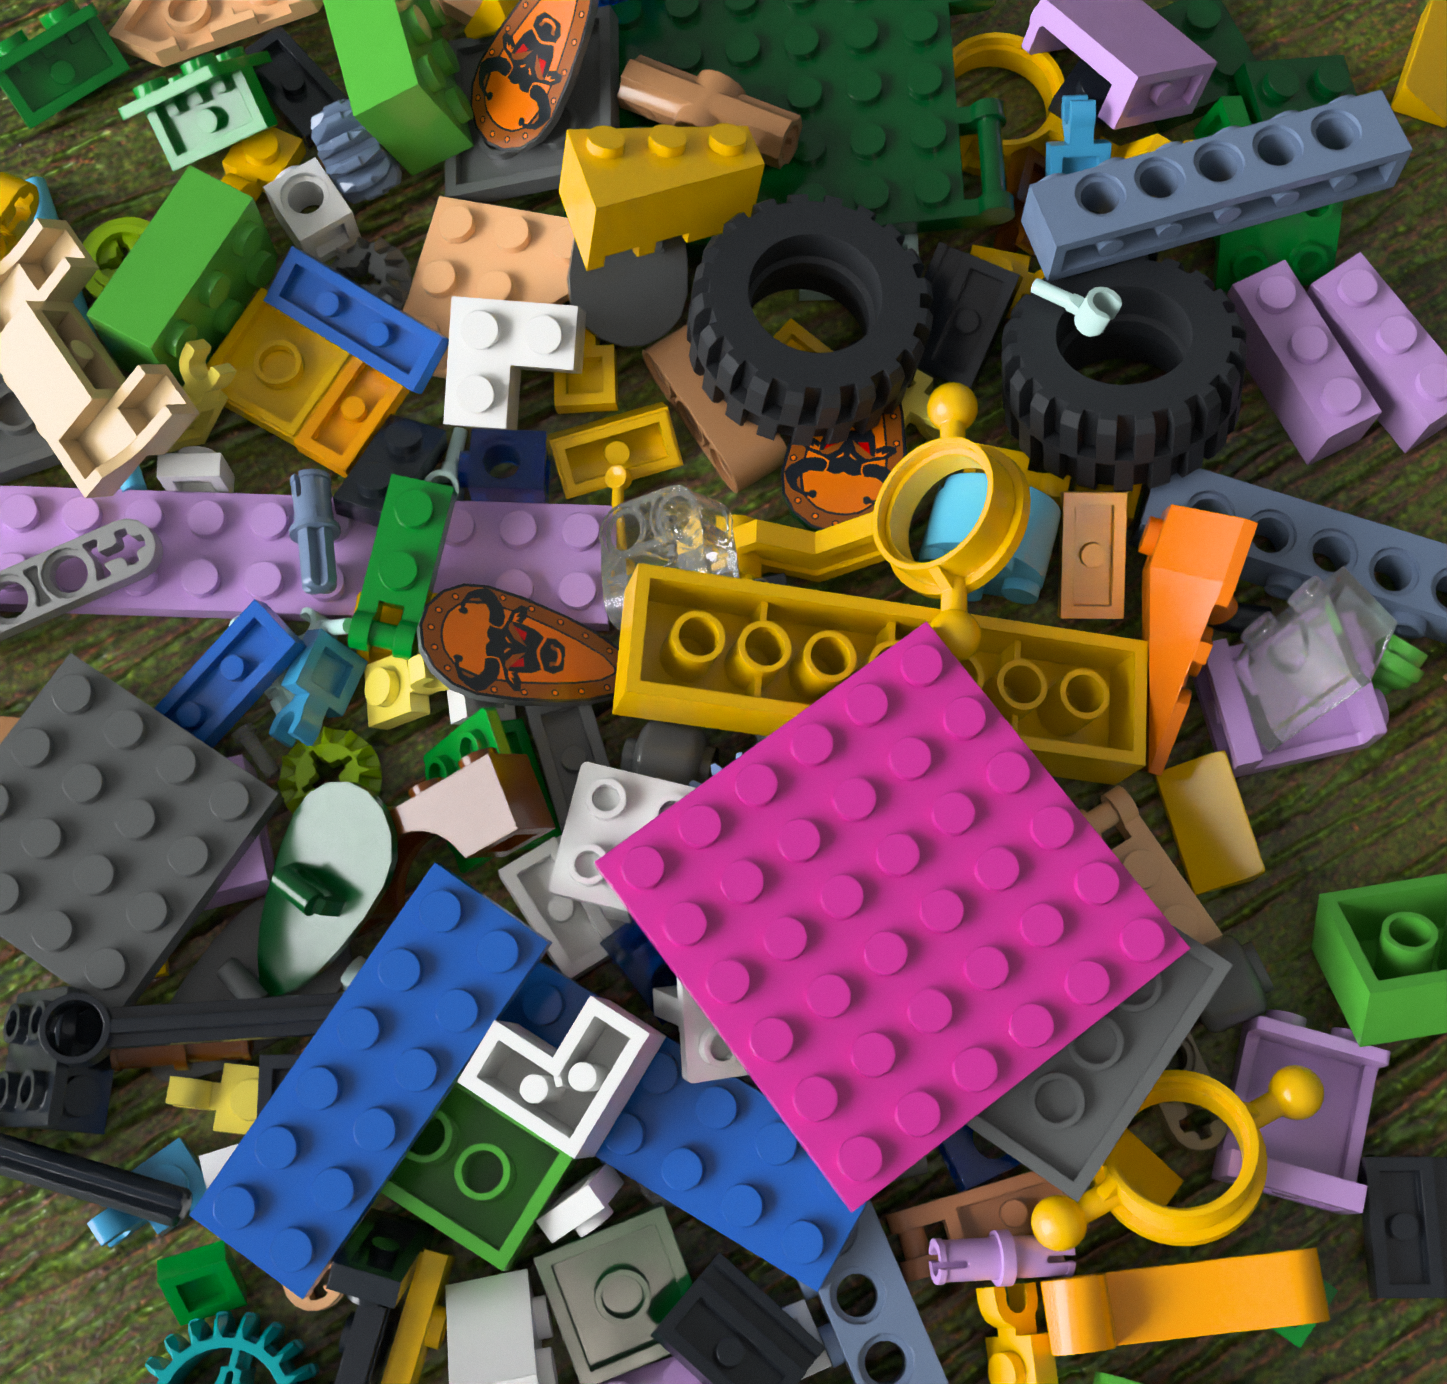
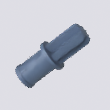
(314, 530)

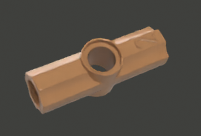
(707, 100)

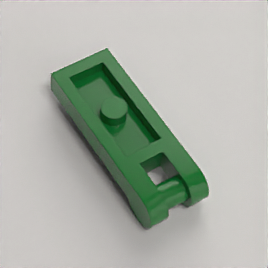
(403, 564)

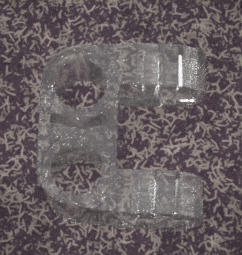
(664, 530)

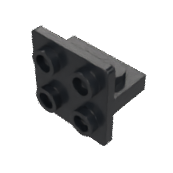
(43, 1091)

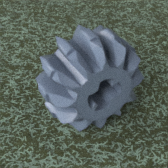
(352, 155)

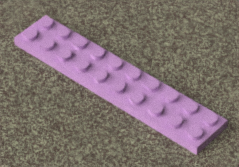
(239, 549)

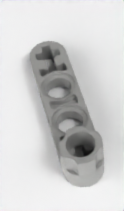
(39, 573)

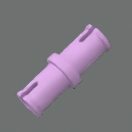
(997, 1259)

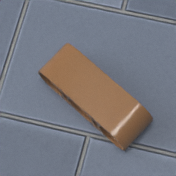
(731, 448)

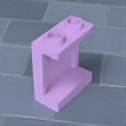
(1144, 57)
(1344, 729)
(1318, 1156)

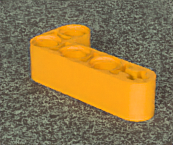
(1184, 1300)

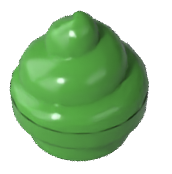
(1398, 666)

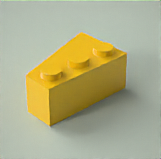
(655, 184)

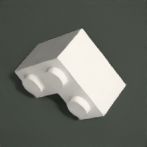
(493, 344)
(568, 1091)
(499, 1332)

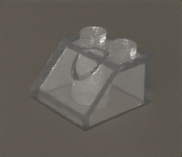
(1311, 655)

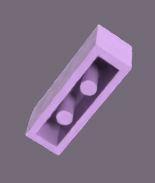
(1387, 349)
(1301, 365)

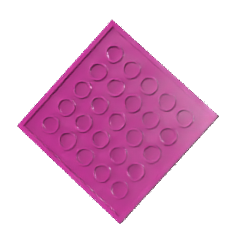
(890, 913)

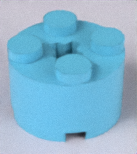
(956, 513)

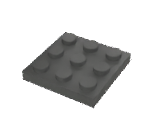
(490, 174)

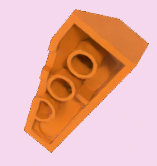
(1185, 579)

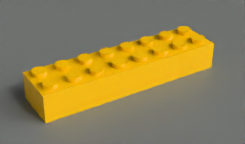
(763, 652)

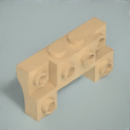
(66, 377)

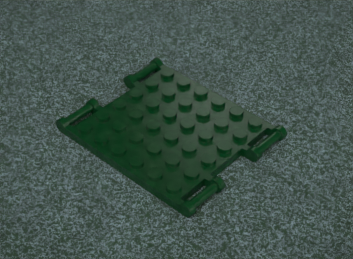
(869, 94)

